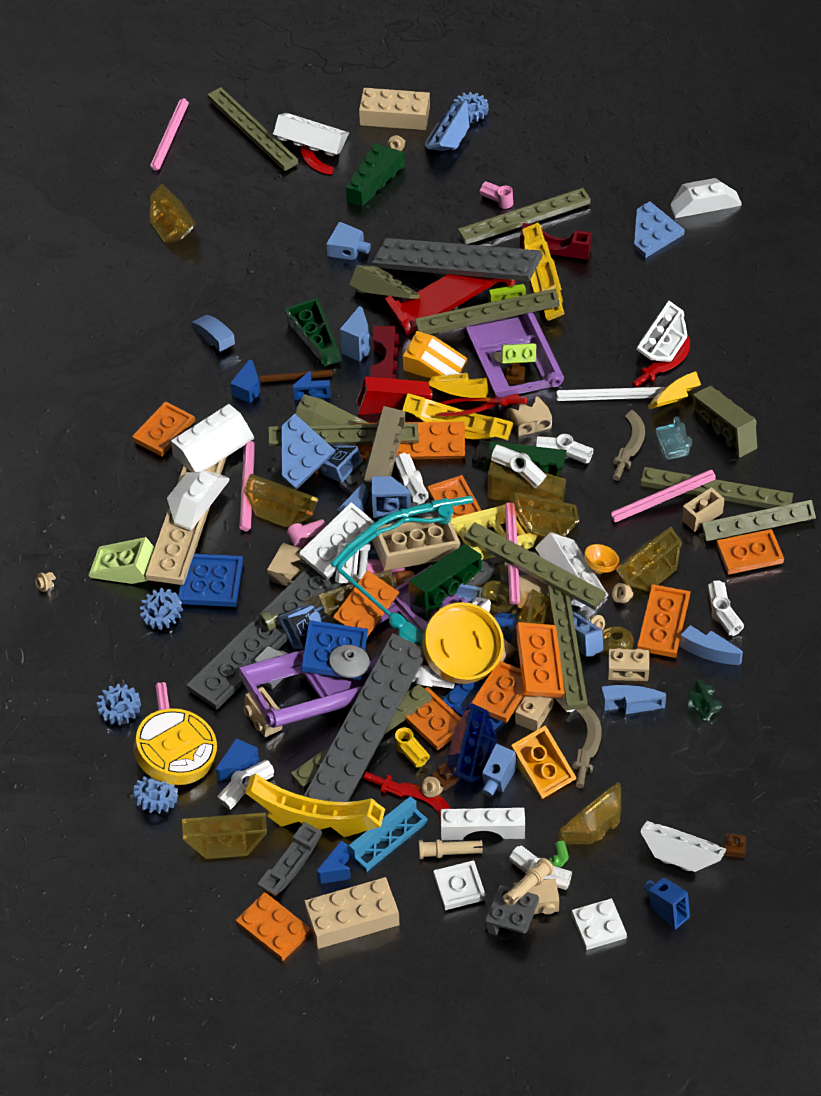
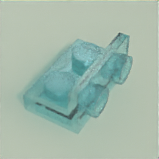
(674, 439)

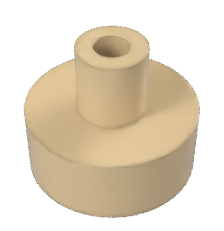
(622, 593)

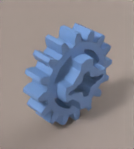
(476, 105)
(161, 608)
(119, 704)
(154, 794)

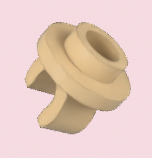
(396, 142)
(44, 581)
(598, 620)
(431, 787)

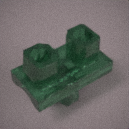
(702, 700)

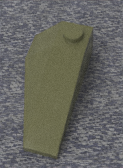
(377, 281)
(319, 412)

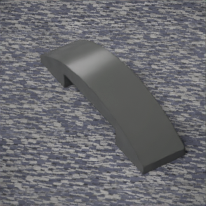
(292, 860)

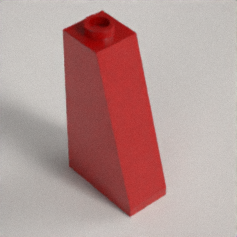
(388, 392)

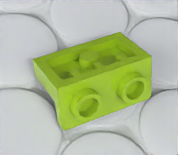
(506, 293)
(516, 353)

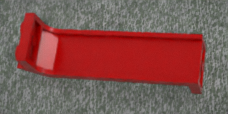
(440, 298)

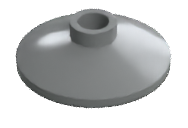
(346, 666)

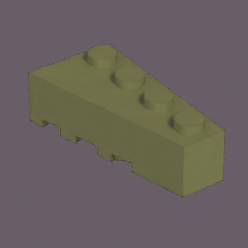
(727, 419)

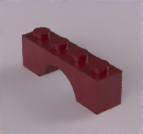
(576, 245)
(384, 343)

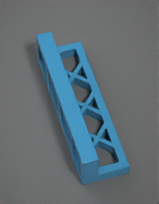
(390, 822)

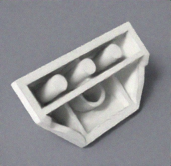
(703, 197)
(664, 335)
(194, 496)
(680, 848)

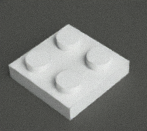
(459, 885)
(599, 924)

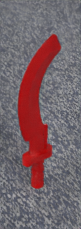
(313, 162)
(650, 372)
(503, 401)
(484, 406)
(407, 789)

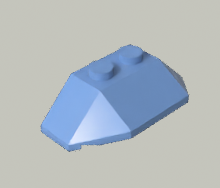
(450, 128)

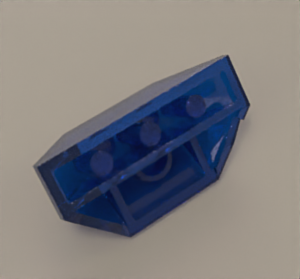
(471, 744)

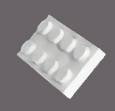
(325, 545)

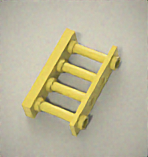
(490, 518)

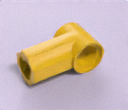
(411, 749)

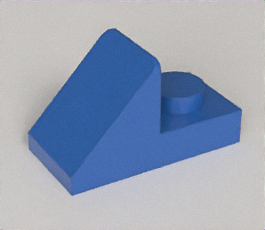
(316, 389)
(507, 624)
(334, 866)

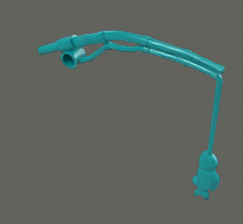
(444, 516)

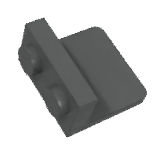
(511, 917)

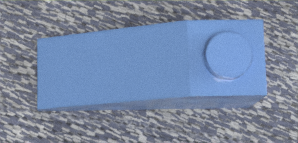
(588, 636)

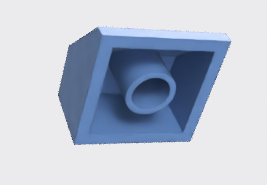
(355, 336)
(388, 496)

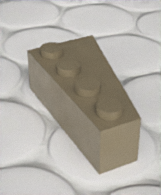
(384, 445)

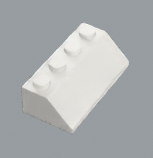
(310, 133)
(211, 439)
(567, 555)

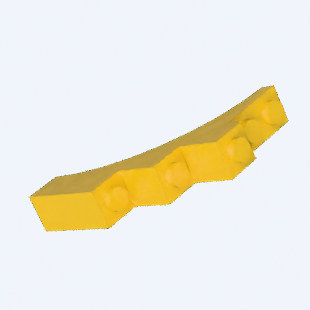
(288, 808)

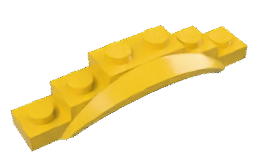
(545, 275)
(476, 425)

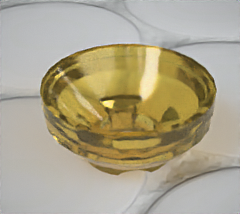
(497, 591)
(625, 642)

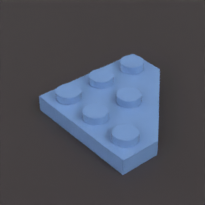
(654, 230)
(301, 451)

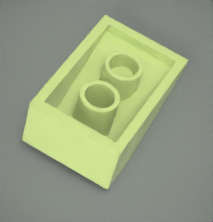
(123, 561)

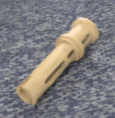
(448, 848)
(533, 877)

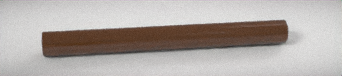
(295, 376)

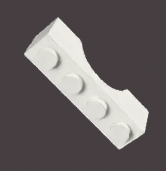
(503, 821)

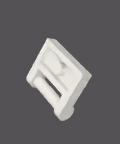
(350, 566)

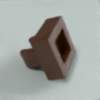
(515, 374)
(445, 776)
(735, 845)

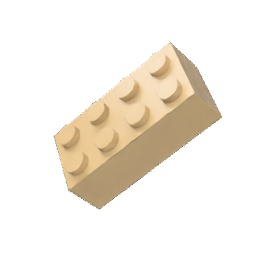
(394, 108)
(415, 544)
(352, 912)

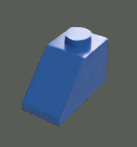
(246, 383)
(238, 757)

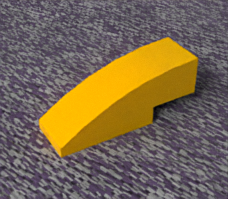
(460, 385)
(676, 391)

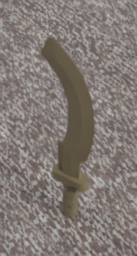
(633, 445)
(590, 746)

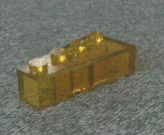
(505, 481)

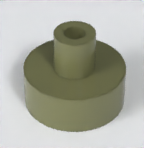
(268, 620)

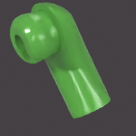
(562, 855)

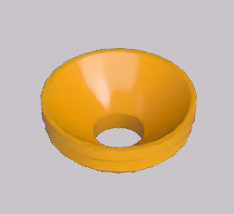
(601, 555)

